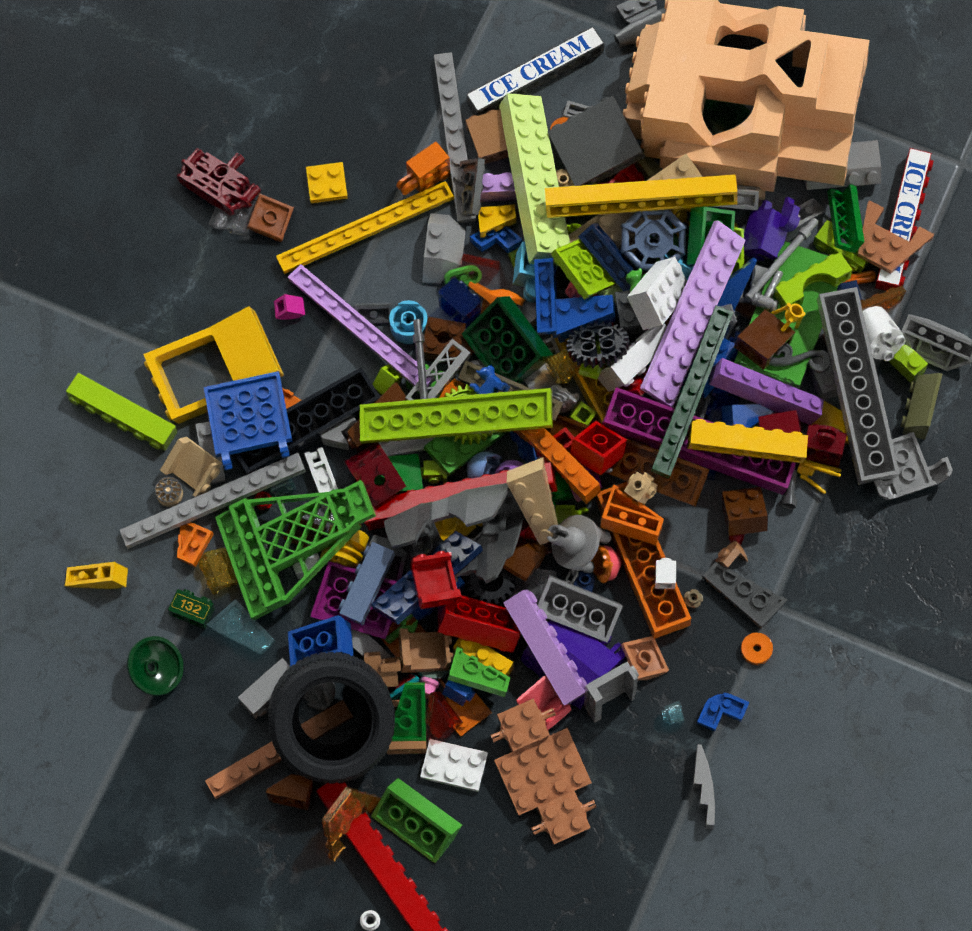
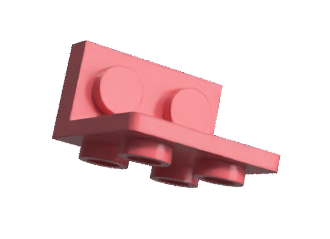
(545, 699)

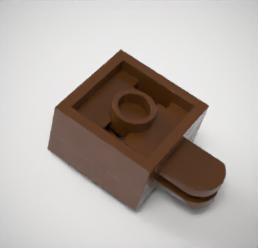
(439, 334)

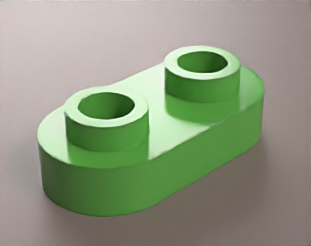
(462, 274)

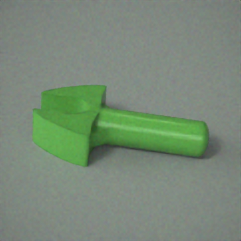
(411, 628)

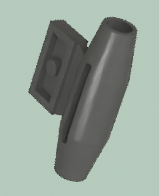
(637, 15)

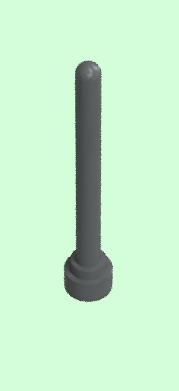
(789, 499)

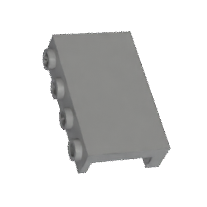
(608, 687)

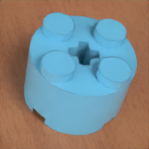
(406, 312)

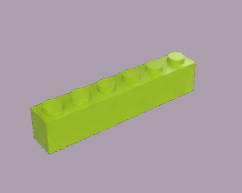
(121, 412)

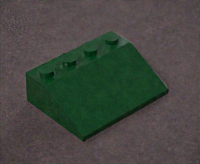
(506, 341)

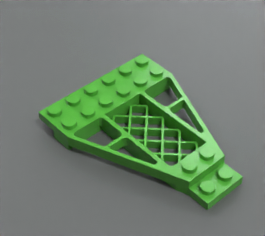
(253, 560)

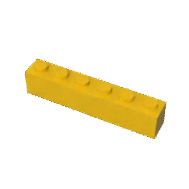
(747, 441)

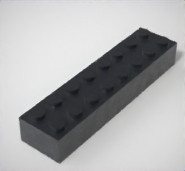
(314, 417)

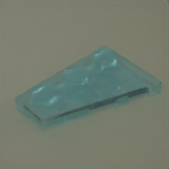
(238, 626)

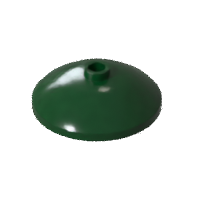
(165, 664)

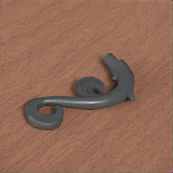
(788, 359)

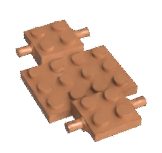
(543, 771)

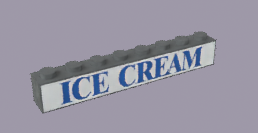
(536, 71)

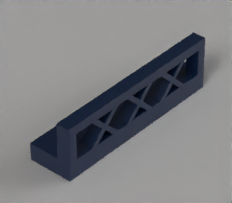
(607, 254)

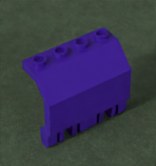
(587, 652)

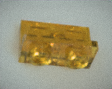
(217, 569)

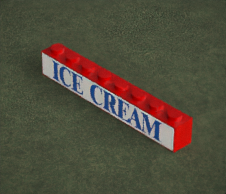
(907, 210)

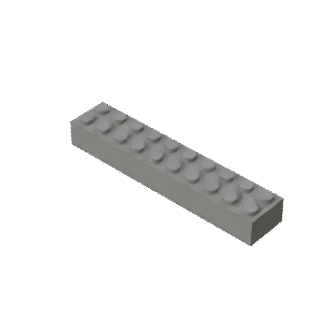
(857, 386)

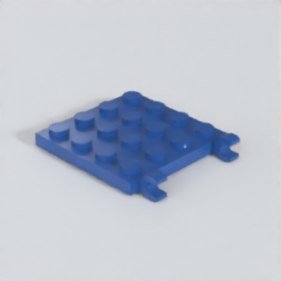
(248, 416)

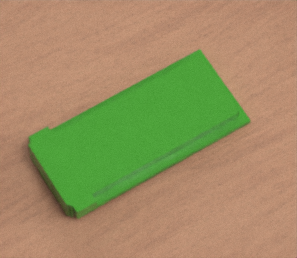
(810, 326)

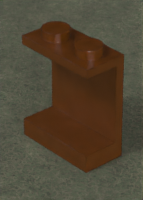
(763, 339)

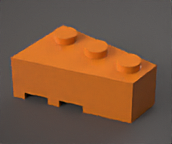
(630, 518)

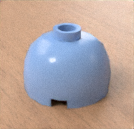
(482, 464)

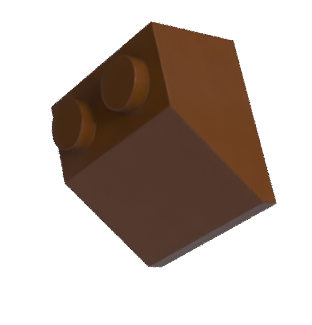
(292, 792)

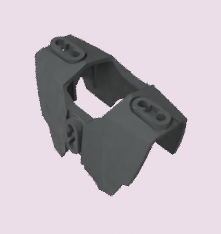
(489, 505)

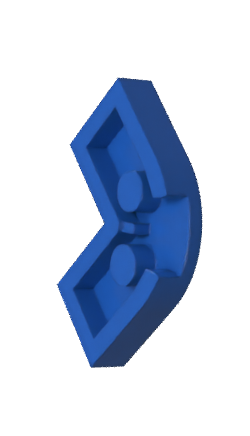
(504, 238)
(719, 705)

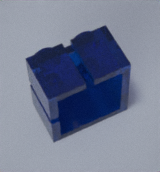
(457, 298)

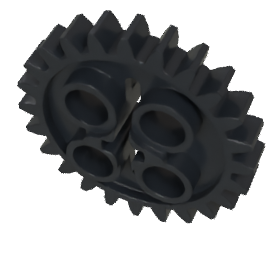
(612, 341)

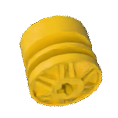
(350, 553)

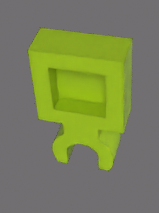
(565, 511)

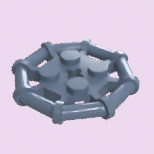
(653, 228)

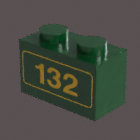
(191, 608)

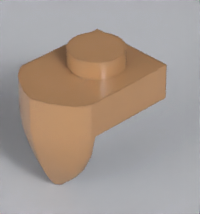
(729, 554)

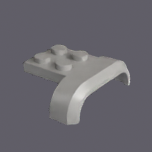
(913, 470)

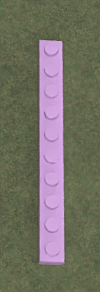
(357, 324)

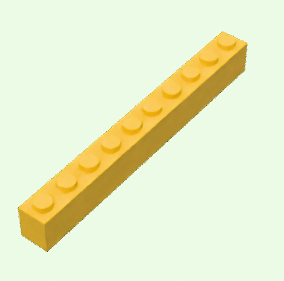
(641, 196)

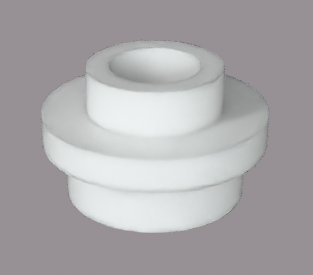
(370, 914)

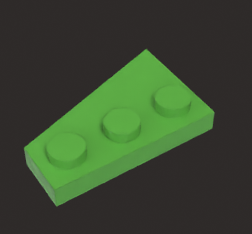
(470, 672)

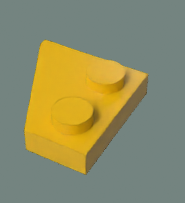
(495, 218)

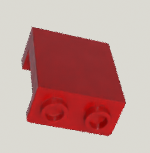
(434, 580)

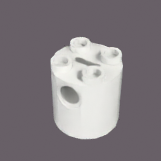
(883, 333)

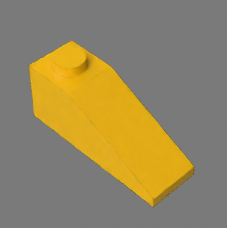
(99, 576)

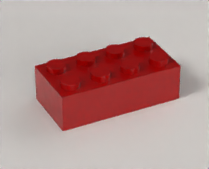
(479, 623)

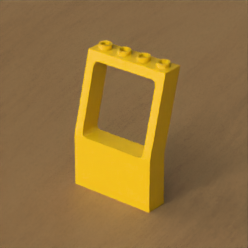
(241, 346)

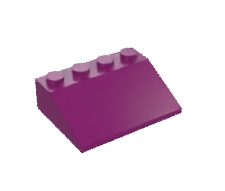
(334, 589)

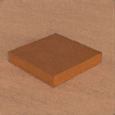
(270, 217)

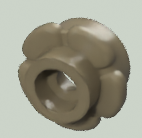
(693, 603)

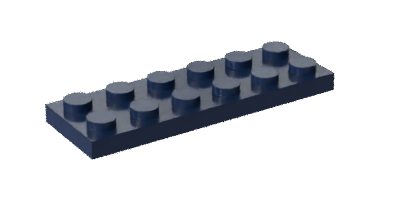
(402, 598)

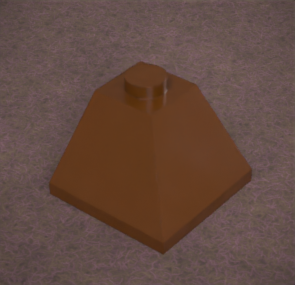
(526, 558)

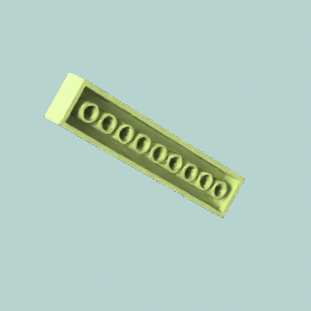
(532, 172)

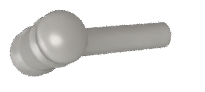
(765, 301)

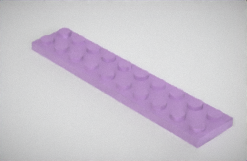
(692, 314)

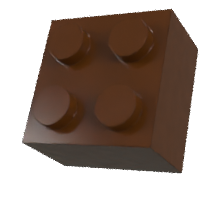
(744, 511)

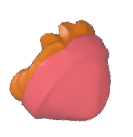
(606, 563)

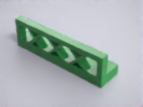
(850, 221)

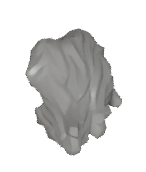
(563, 395)

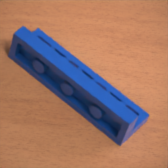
(545, 295)

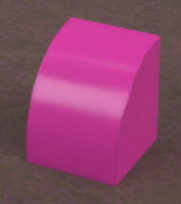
(289, 307)

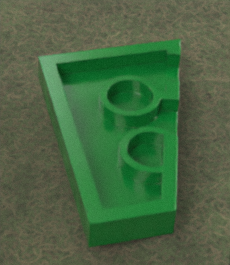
(411, 713)

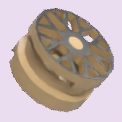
(169, 492)

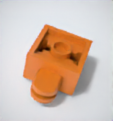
(425, 169)

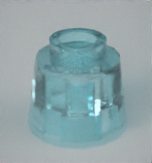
(673, 713)

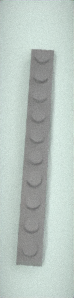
(453, 127)
(212, 500)

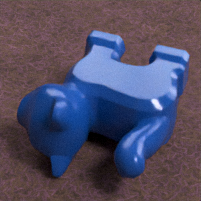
(492, 382)

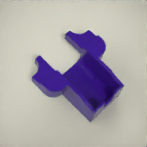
(768, 229)

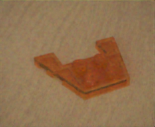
(342, 814)

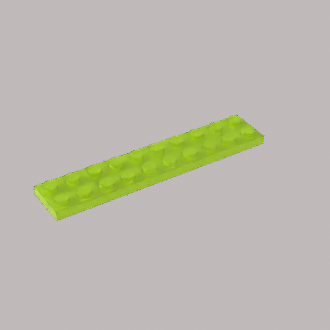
(456, 415)

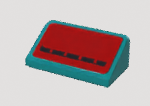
(396, 691)

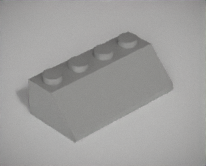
(862, 167)
(579, 608)

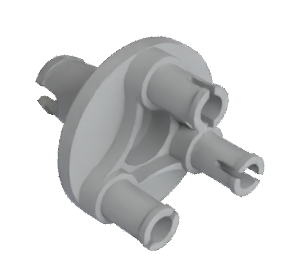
(577, 542)

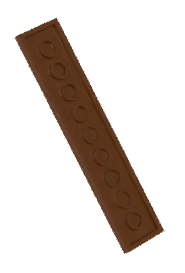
(685, 480)

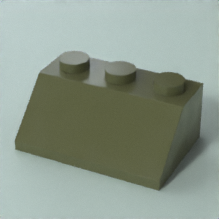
(921, 404)

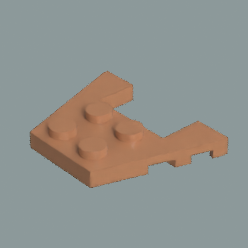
(884, 247)

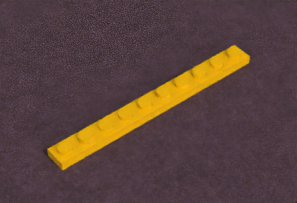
(365, 227)

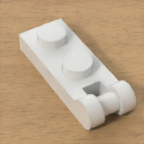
(320, 471)

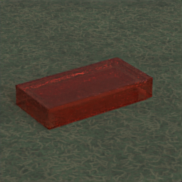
(481, 261)

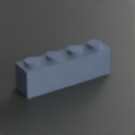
(367, 583)

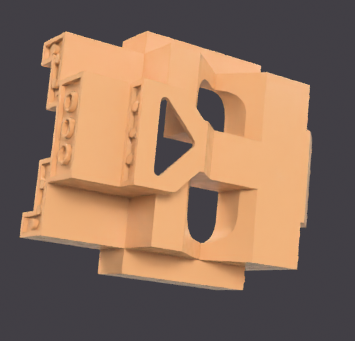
(790, 129)

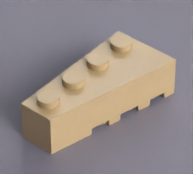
(534, 497)

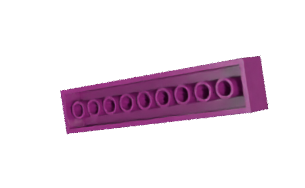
(647, 423)

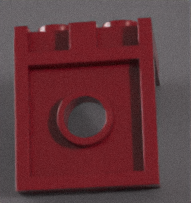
(371, 463)

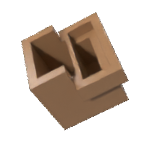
(386, 667)

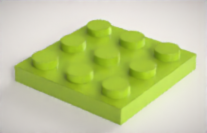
(582, 269)

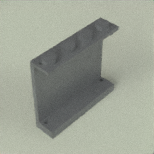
(596, 143)

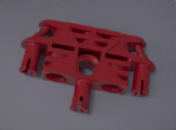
(211, 185)

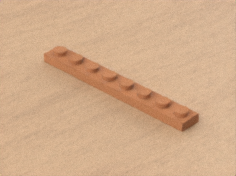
(267, 755)

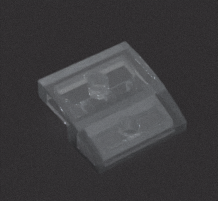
(234, 224)

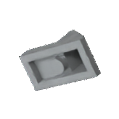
(335, 436)

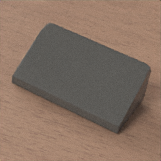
(375, 312)

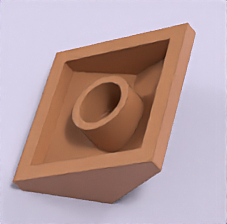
(645, 657)

